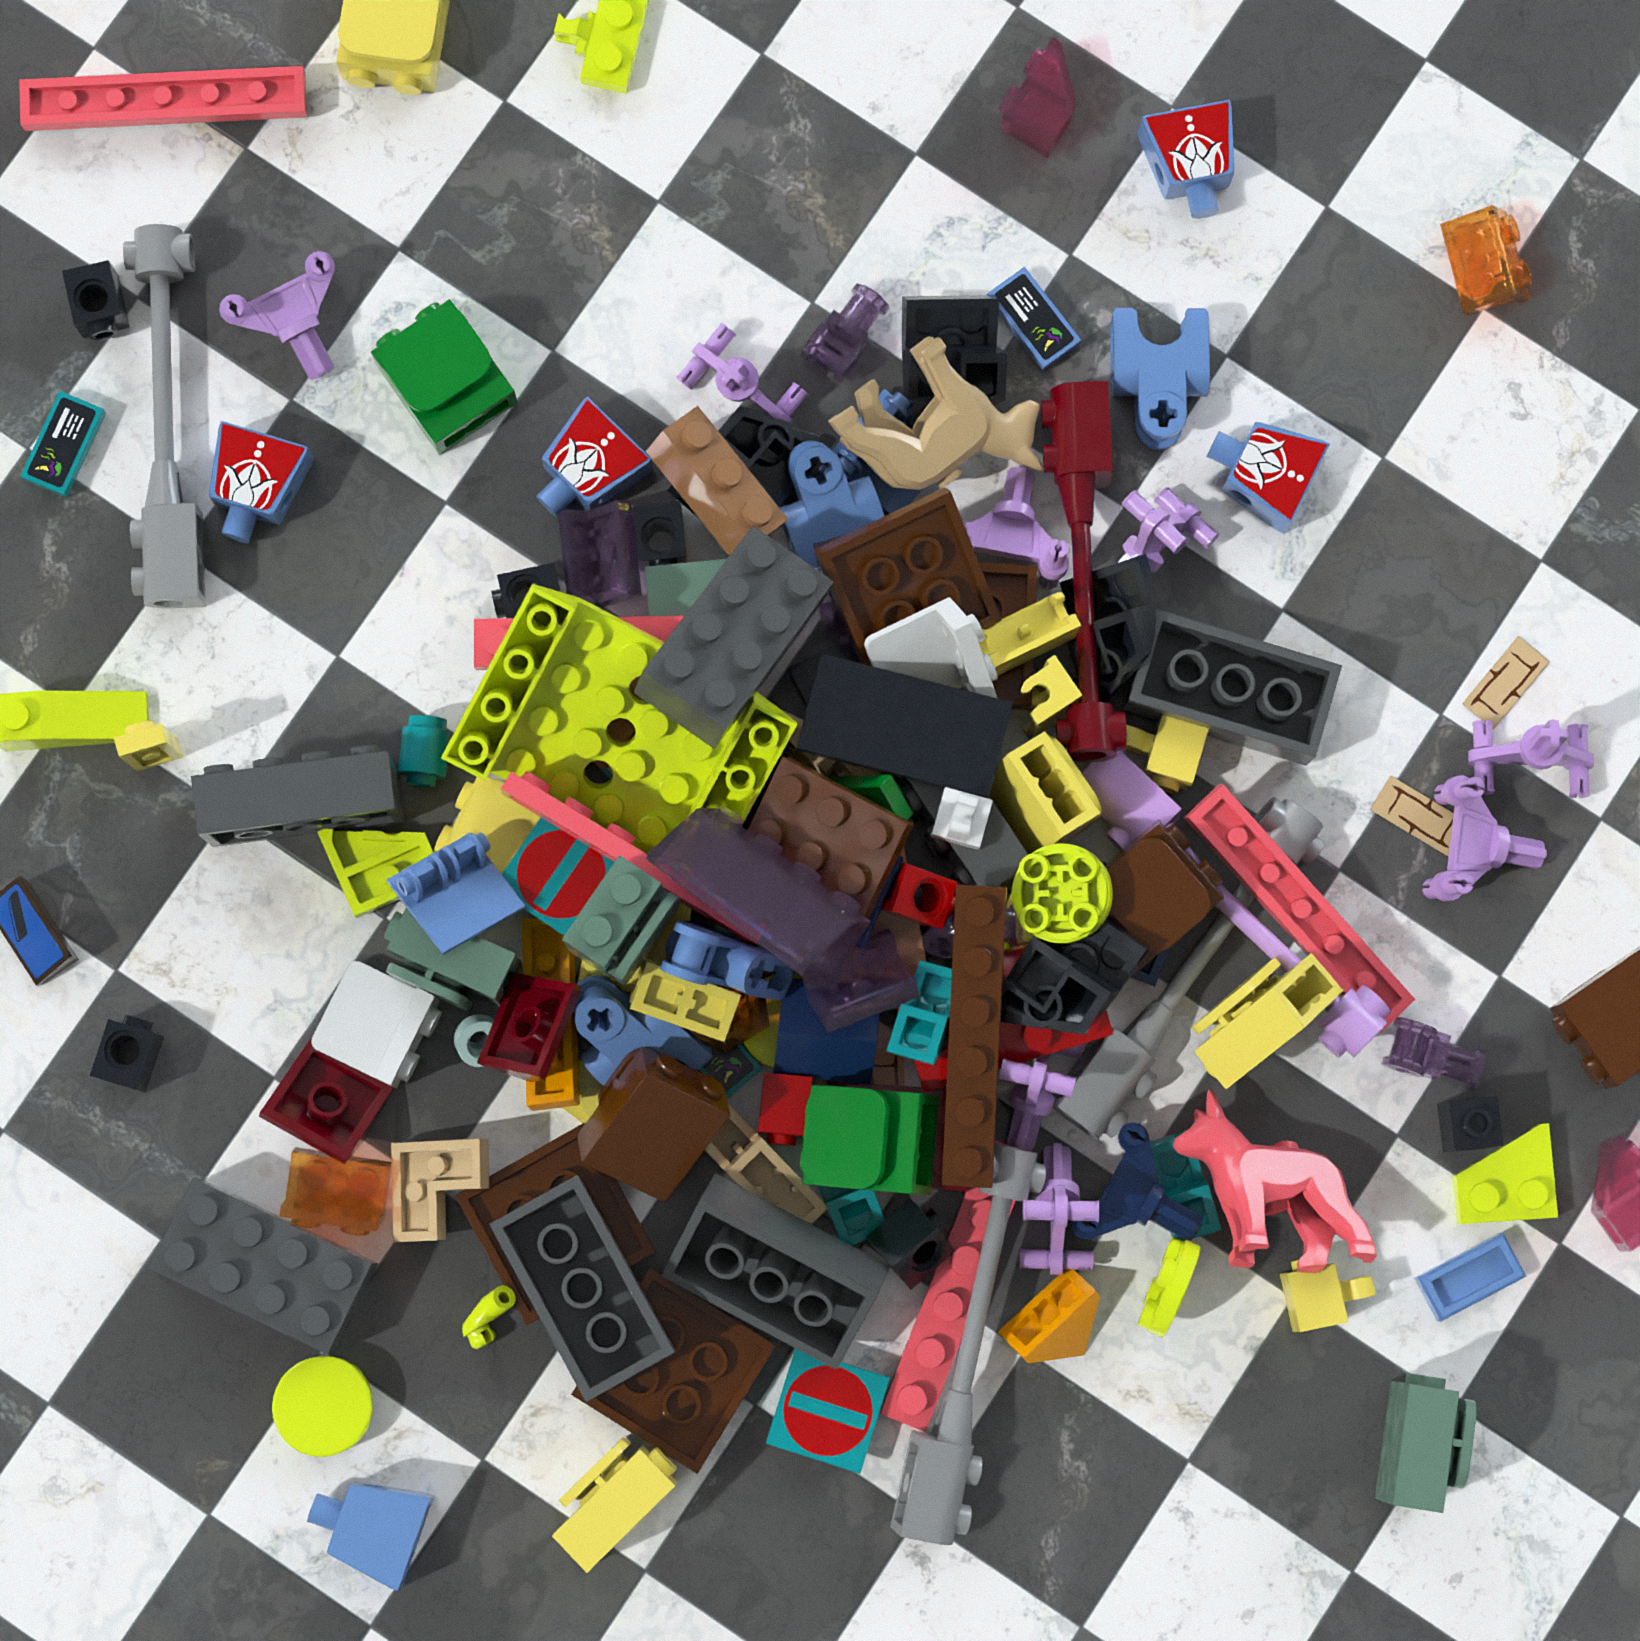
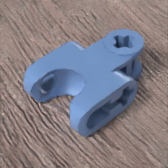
(1159, 374)
(826, 503)
(718, 958)
(615, 1030)

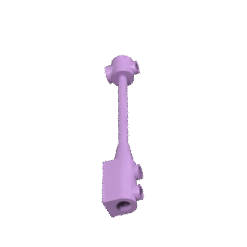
(1133, 803)

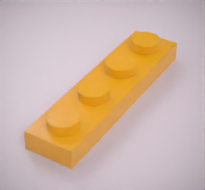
(549, 958)

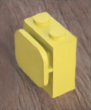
(392, 43)
(1043, 794)
(494, 815)
(1262, 1017)
(613, 1500)

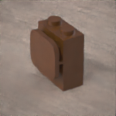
(1160, 888)
(1605, 1021)
(652, 1122)

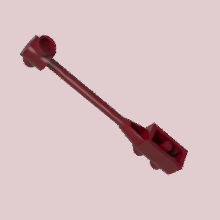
(1080, 463)

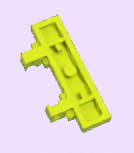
(606, 41)

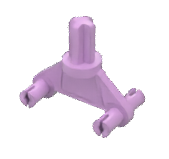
(290, 313)
(737, 377)
(1164, 526)
(1015, 534)
(1539, 748)
(1476, 841)
(1033, 1096)
(1058, 1203)

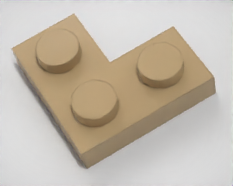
(423, 1175)

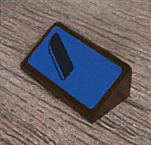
(33, 932)

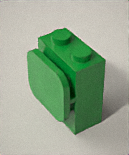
(443, 375)
(869, 1139)

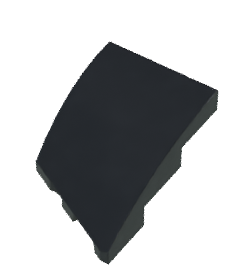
(970, 335)
(765, 450)
(1122, 621)
(1070, 982)

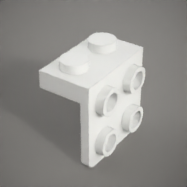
(936, 647)
(376, 1024)

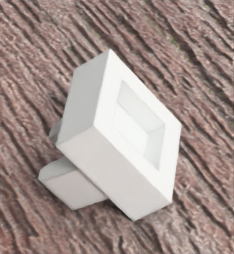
(961, 818)

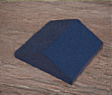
(811, 1051)

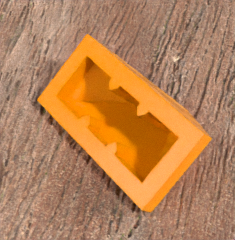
(1054, 1321)

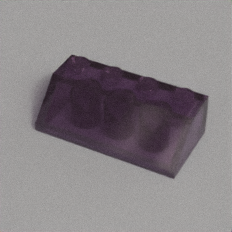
(761, 890)

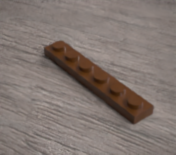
(974, 1036)

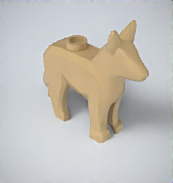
(944, 435)

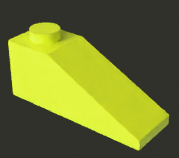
(67, 717)

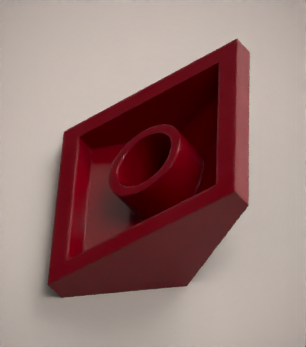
(529, 1026)
(326, 1103)

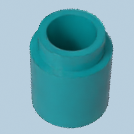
(422, 750)

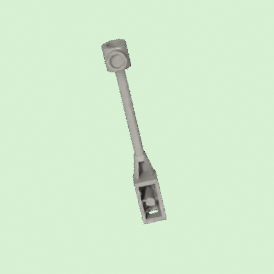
(168, 528)
(1121, 1062)
(942, 1461)

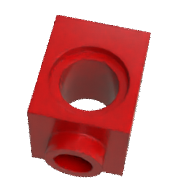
(936, 901)
(783, 1107)

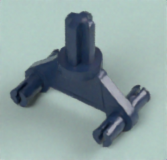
(1136, 1194)

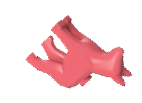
(1271, 1180)

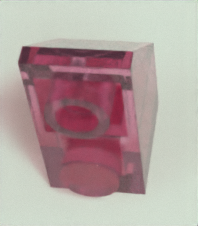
(1043, 104)
(1618, 1192)

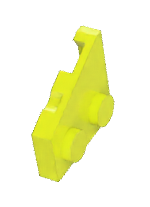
(368, 859)
(1509, 1182)

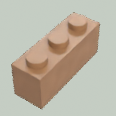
(714, 480)

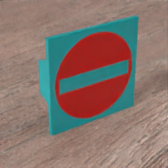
(555, 875)
(828, 1411)

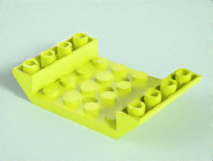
(548, 713)

